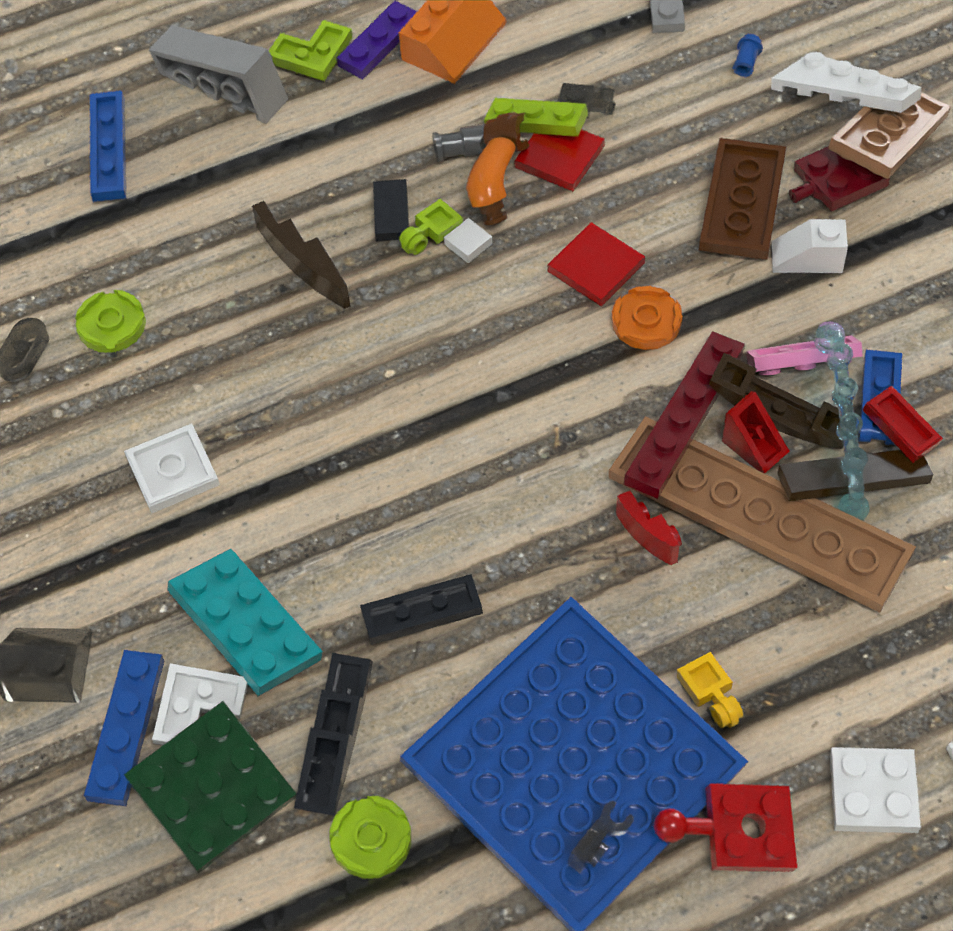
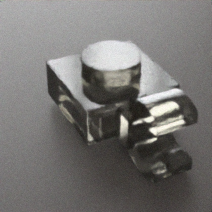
(596, 102)
(592, 845)

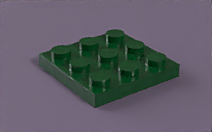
(210, 786)

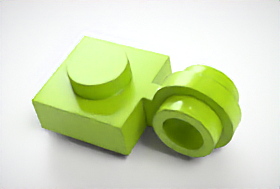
(434, 222)

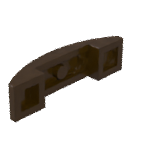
(790, 414)

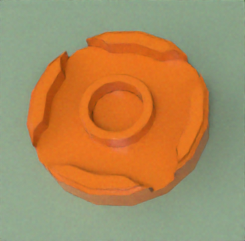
(647, 318)

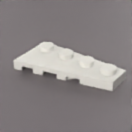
(846, 82)

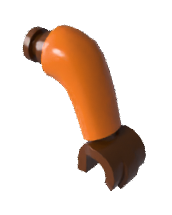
(486, 177)

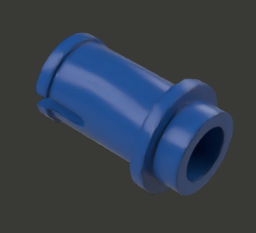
(749, 48)

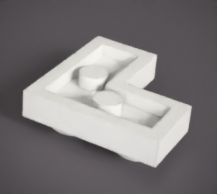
(195, 691)

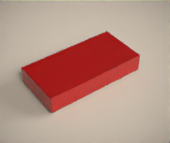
(902, 424)

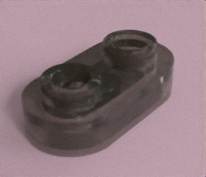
(20, 352)

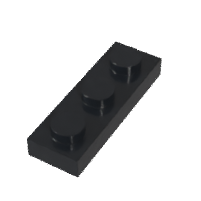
(421, 609)

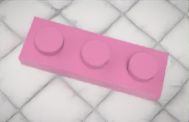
(800, 355)

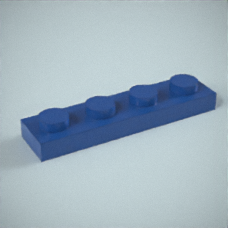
(107, 146)
(124, 727)

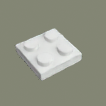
(874, 790)

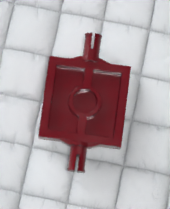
(834, 179)

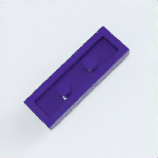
(375, 40)

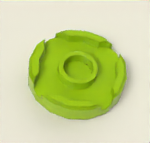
(110, 321)
(370, 837)

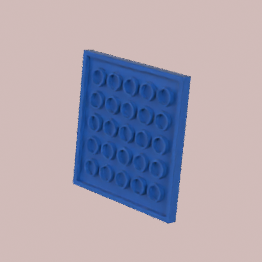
(554, 742)

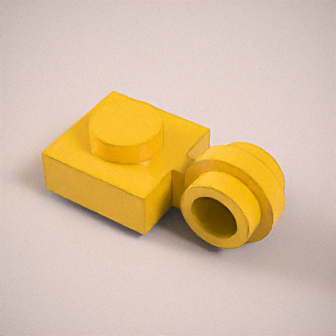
(708, 681)

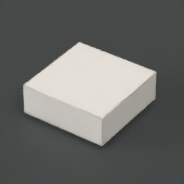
(468, 240)

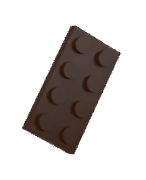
(742, 198)

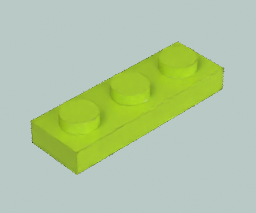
(542, 116)

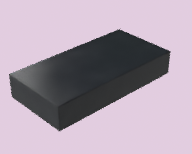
(390, 209)

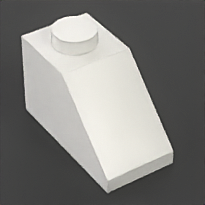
(811, 248)

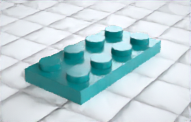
(244, 621)

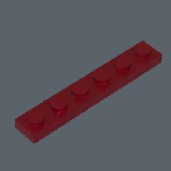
(680, 419)

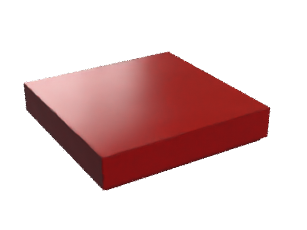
(560, 157)
(596, 264)

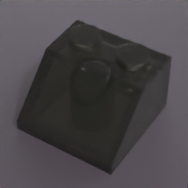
(44, 664)

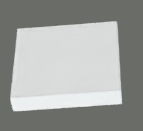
(171, 468)

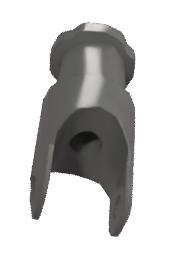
(465, 142)

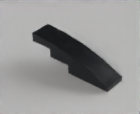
(333, 734)

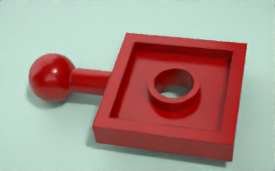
(729, 844)

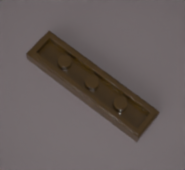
(826, 477)

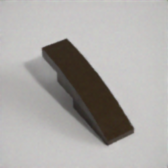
(303, 258)

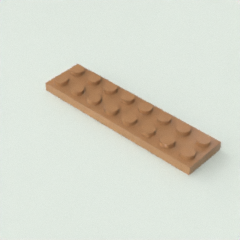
(757, 514)

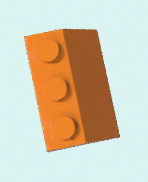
(449, 35)

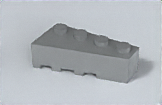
(221, 69)

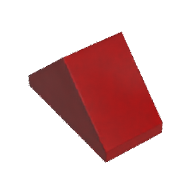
(753, 434)

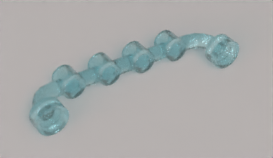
(830, 340)

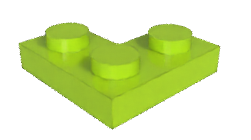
(312, 57)

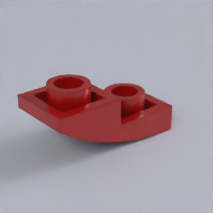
(652, 533)

